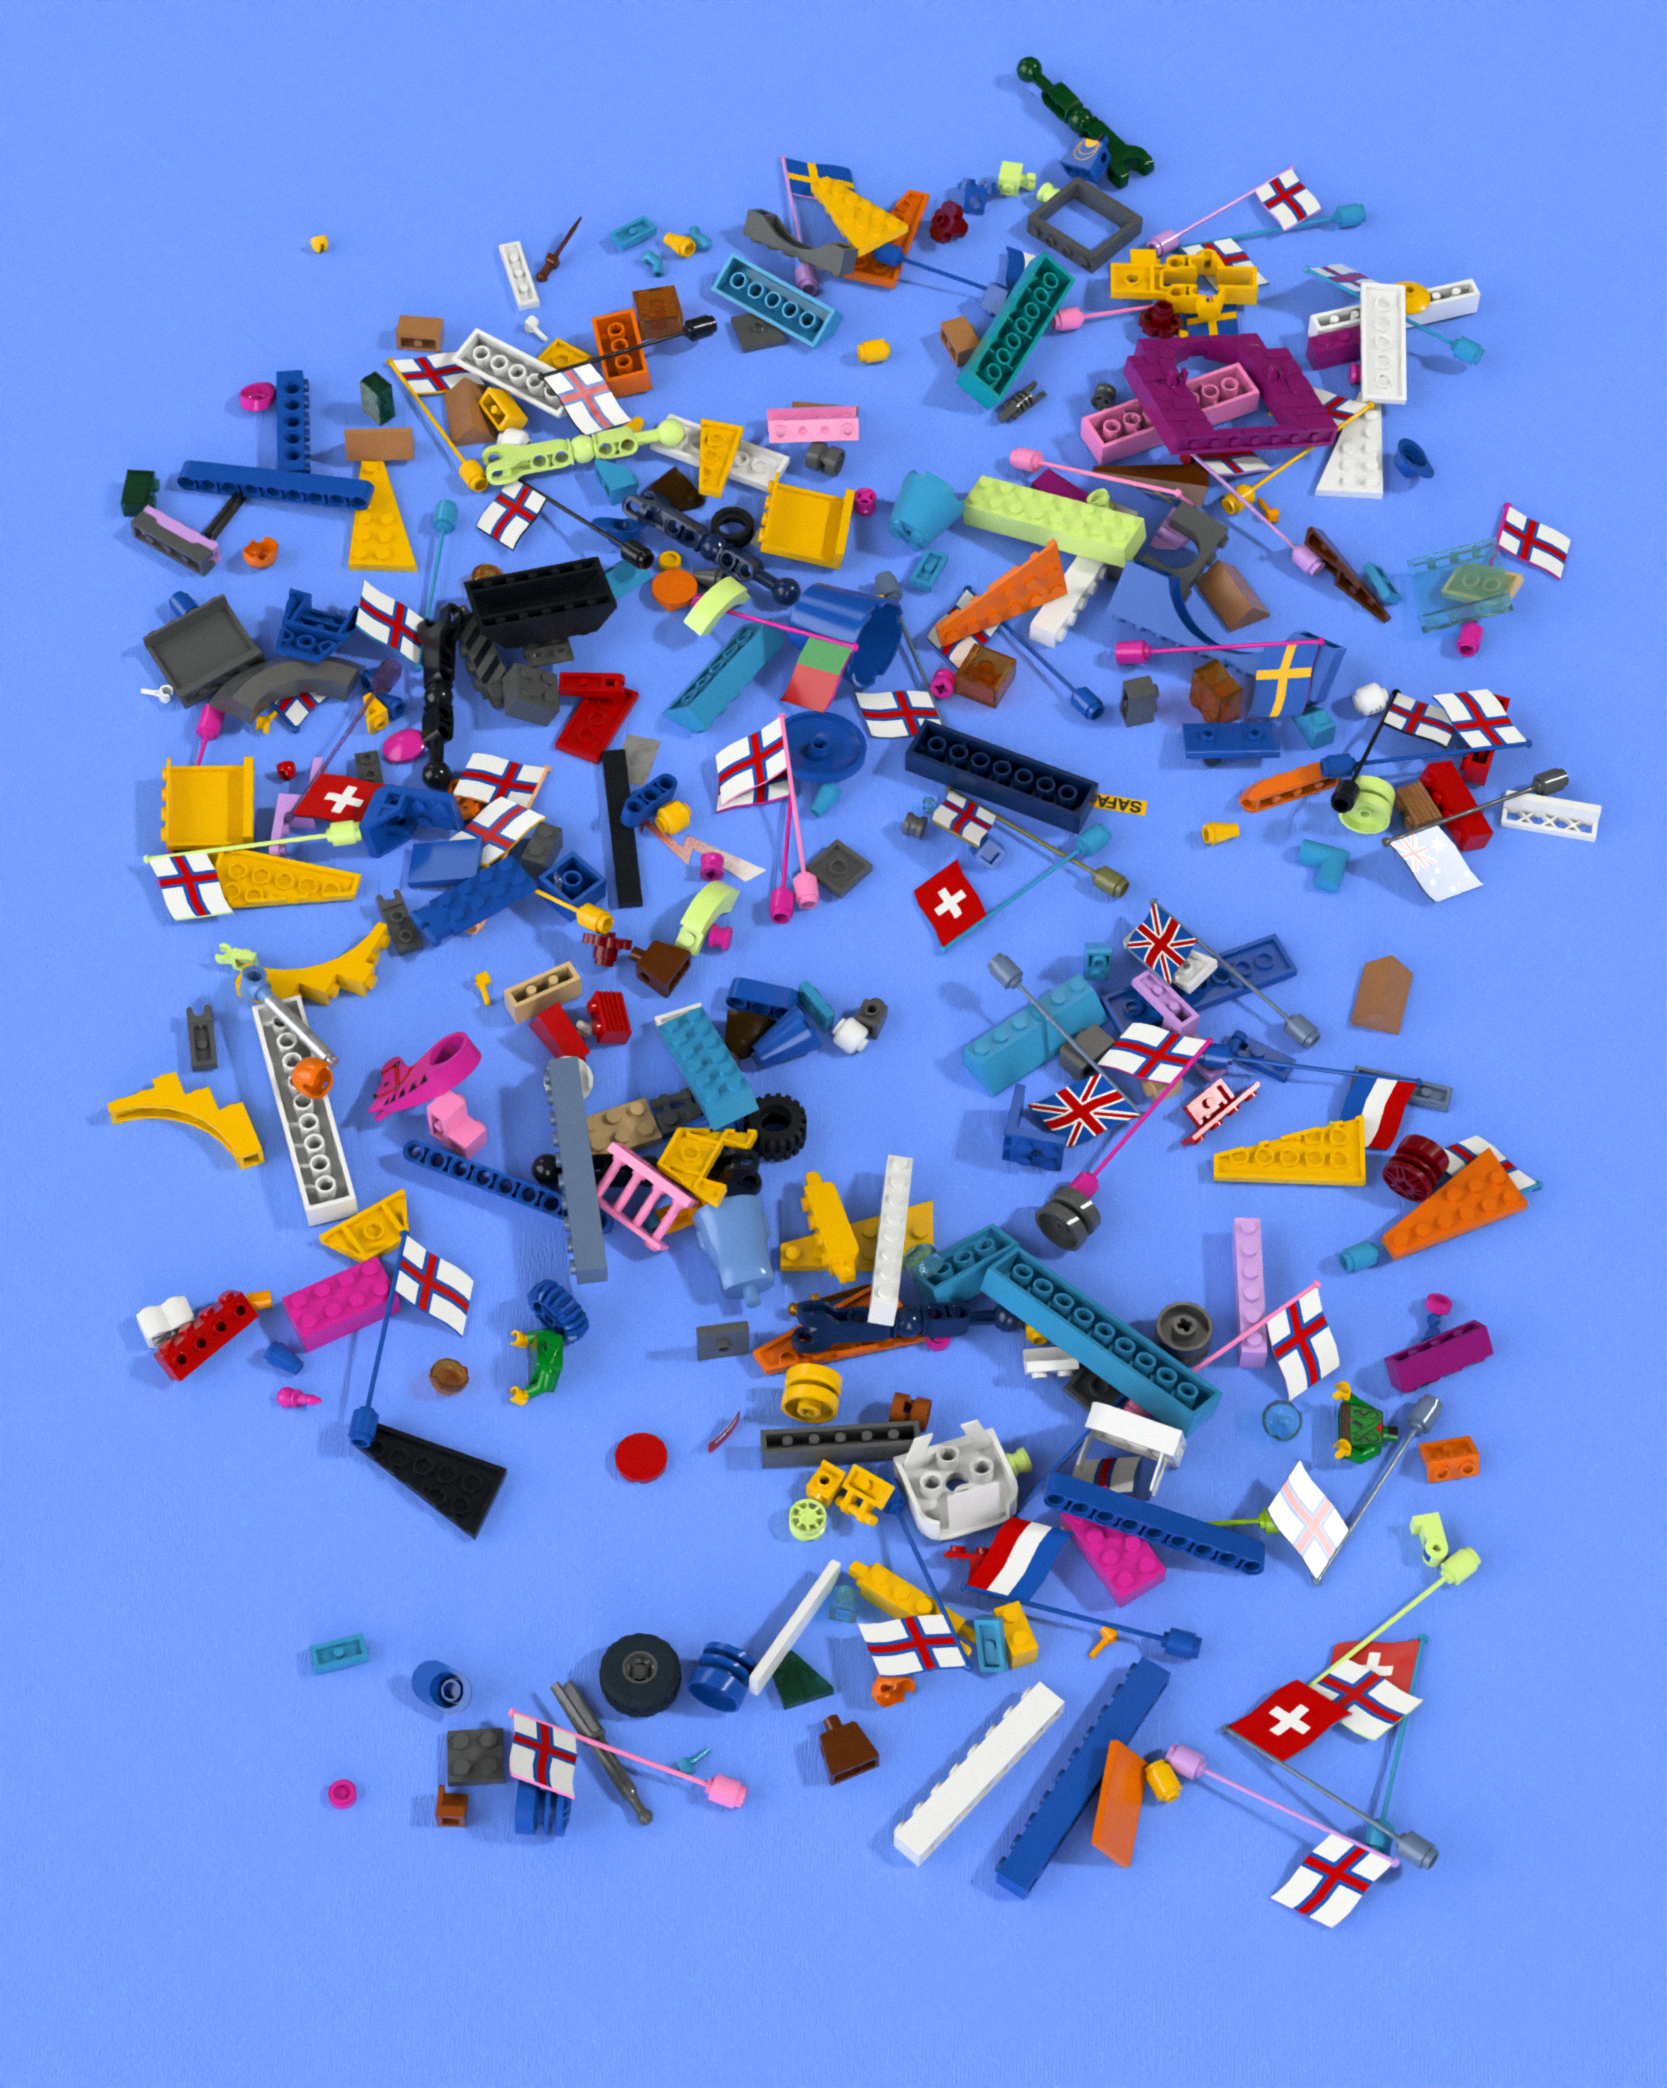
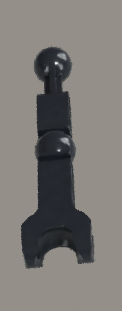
(439, 673)
(725, 1170)

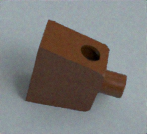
(661, 966)
(846, 1750)

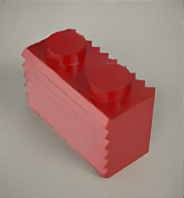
(609, 1017)

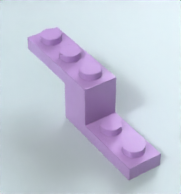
(285, 804)
(1177, 1014)

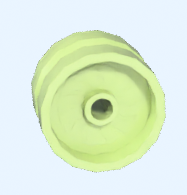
(1373, 807)

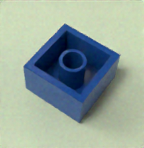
(573, 883)

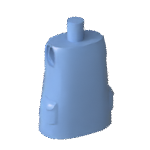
(737, 1245)

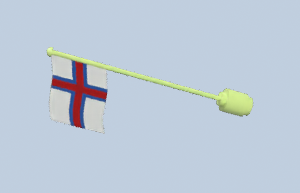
(192, 883)
(1369, 1697)

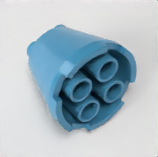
(924, 509)

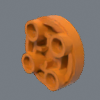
(674, 589)

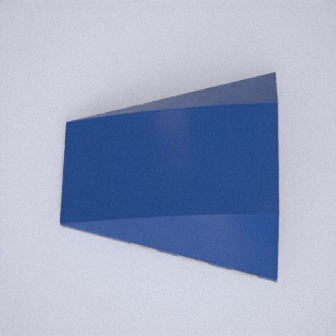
(312, 632)

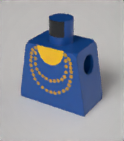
(1087, 158)

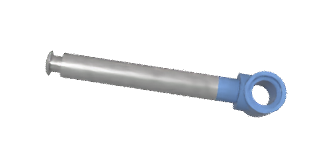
(256, 987)

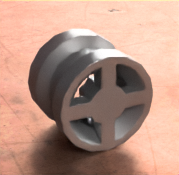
(914, 825)

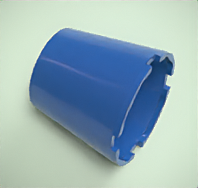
(851, 618)

